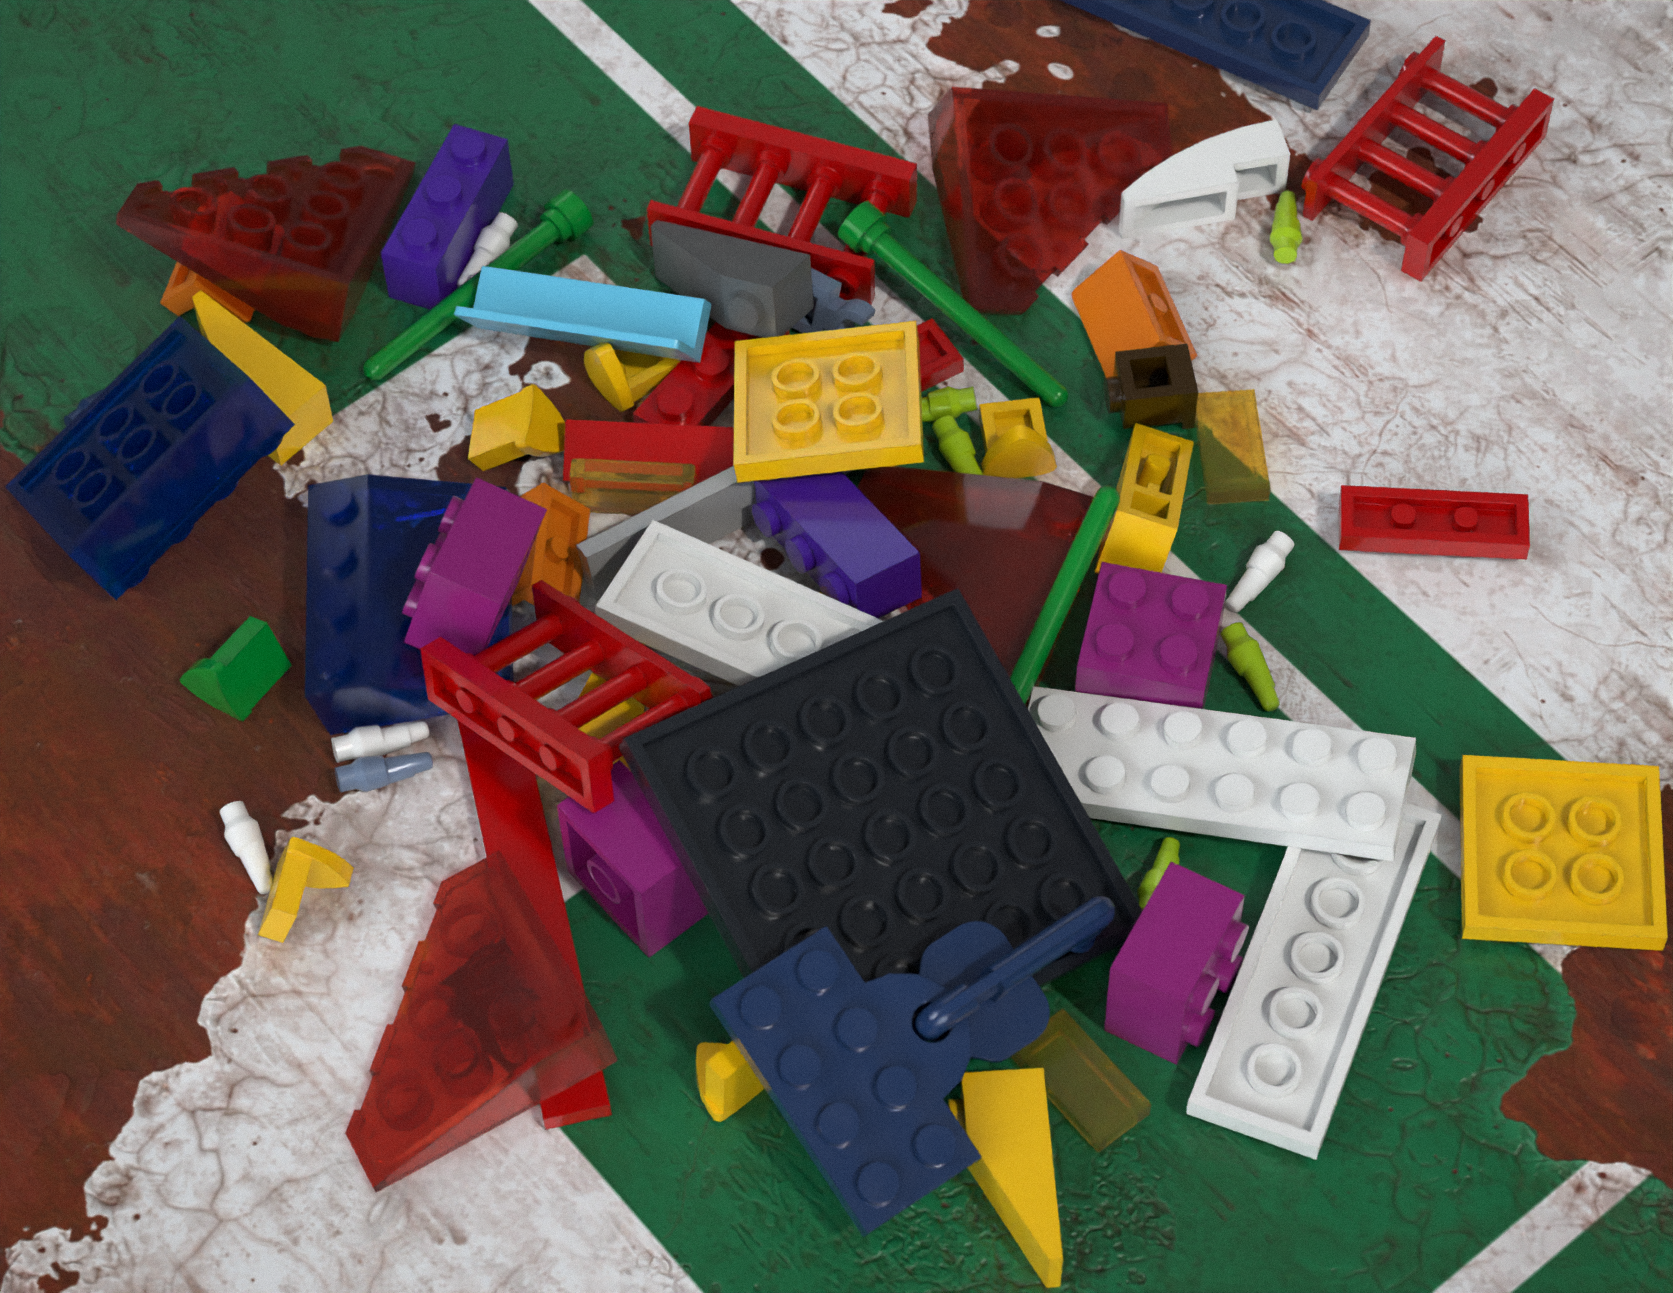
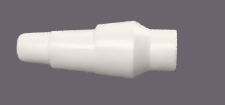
(489, 245)
(1261, 568)
(377, 741)
(247, 843)

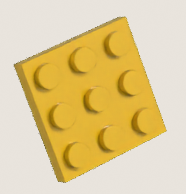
(827, 402)
(1562, 853)

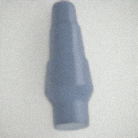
(376, 772)

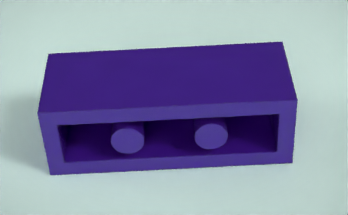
(446, 216)
(839, 541)

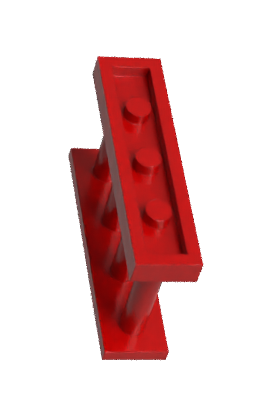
(797, 161)
(1454, 199)
(548, 738)

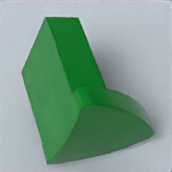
(239, 670)

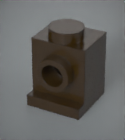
(1153, 387)

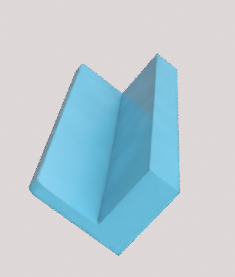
(589, 313)

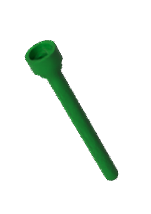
(563, 219)
(867, 232)
(1064, 590)

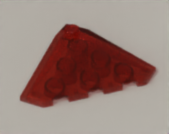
(1031, 180)
(283, 239)
(988, 538)
(480, 1031)

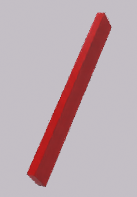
(516, 825)

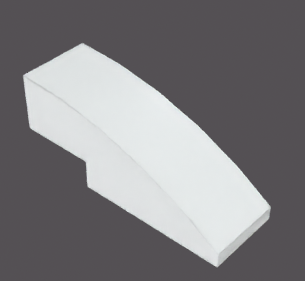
(1207, 181)

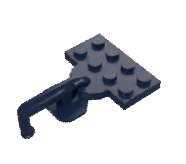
(871, 1061)

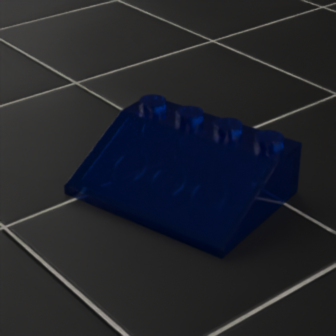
(149, 457)
(360, 569)

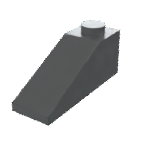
(747, 282)

